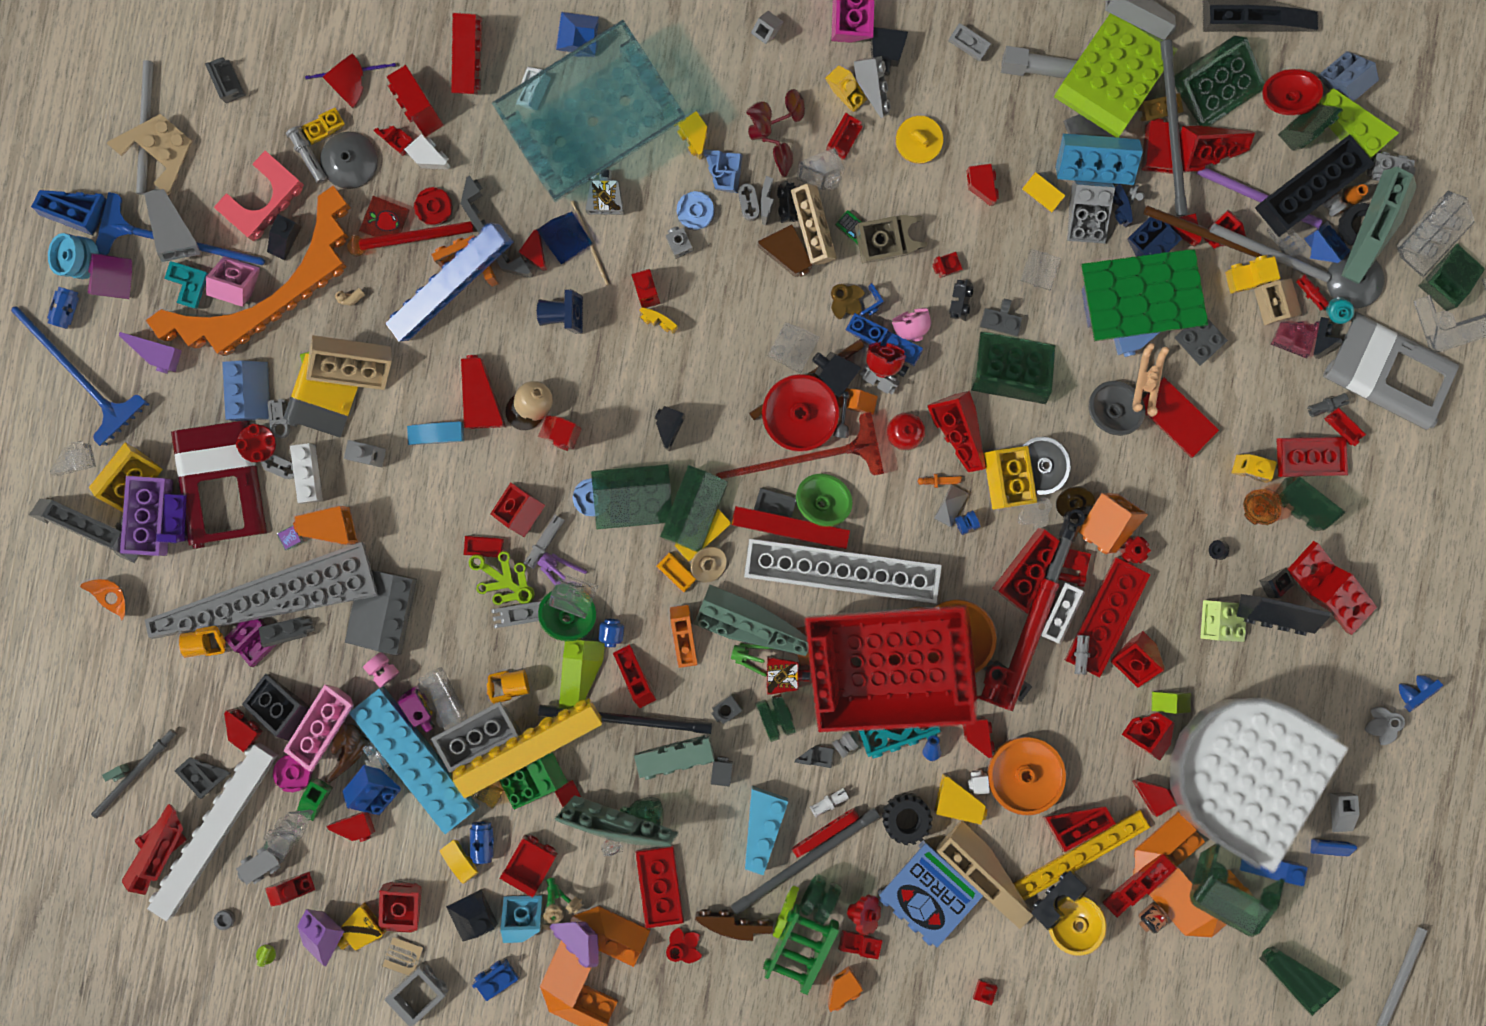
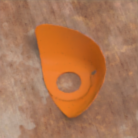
(100, 588)

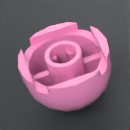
(912, 325)

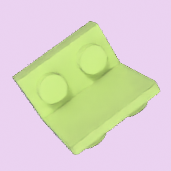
(1221, 623)

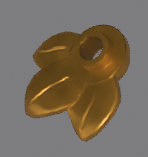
(848, 302)

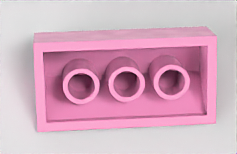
(319, 726)

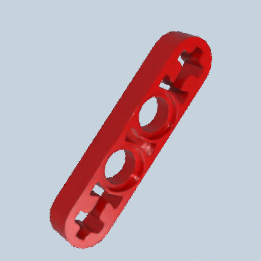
(825, 832)

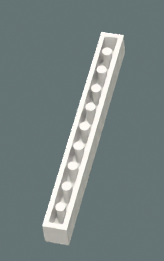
(212, 832)

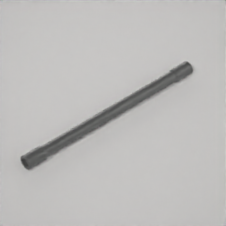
(1180, 198)
(747, 900)

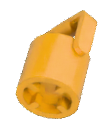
(199, 643)
(512, 683)

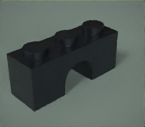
(1047, 910)

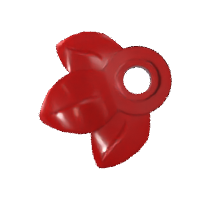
(685, 944)

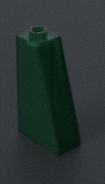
(1302, 983)

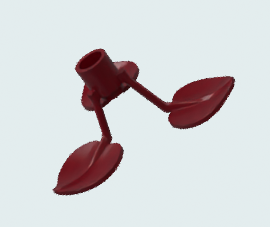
(761, 129)

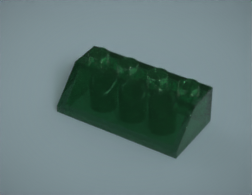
(694, 509)

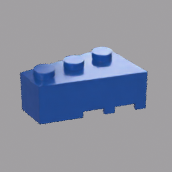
(70, 209)

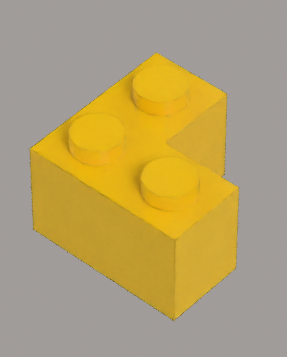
(1257, 273)

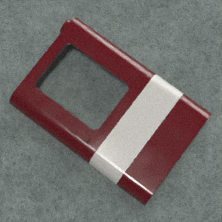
(209, 455)

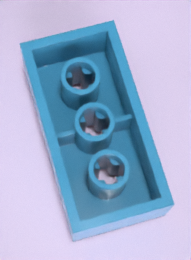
(1098, 159)

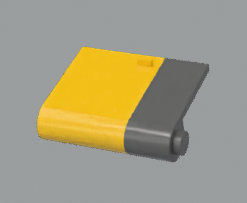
(319, 404)

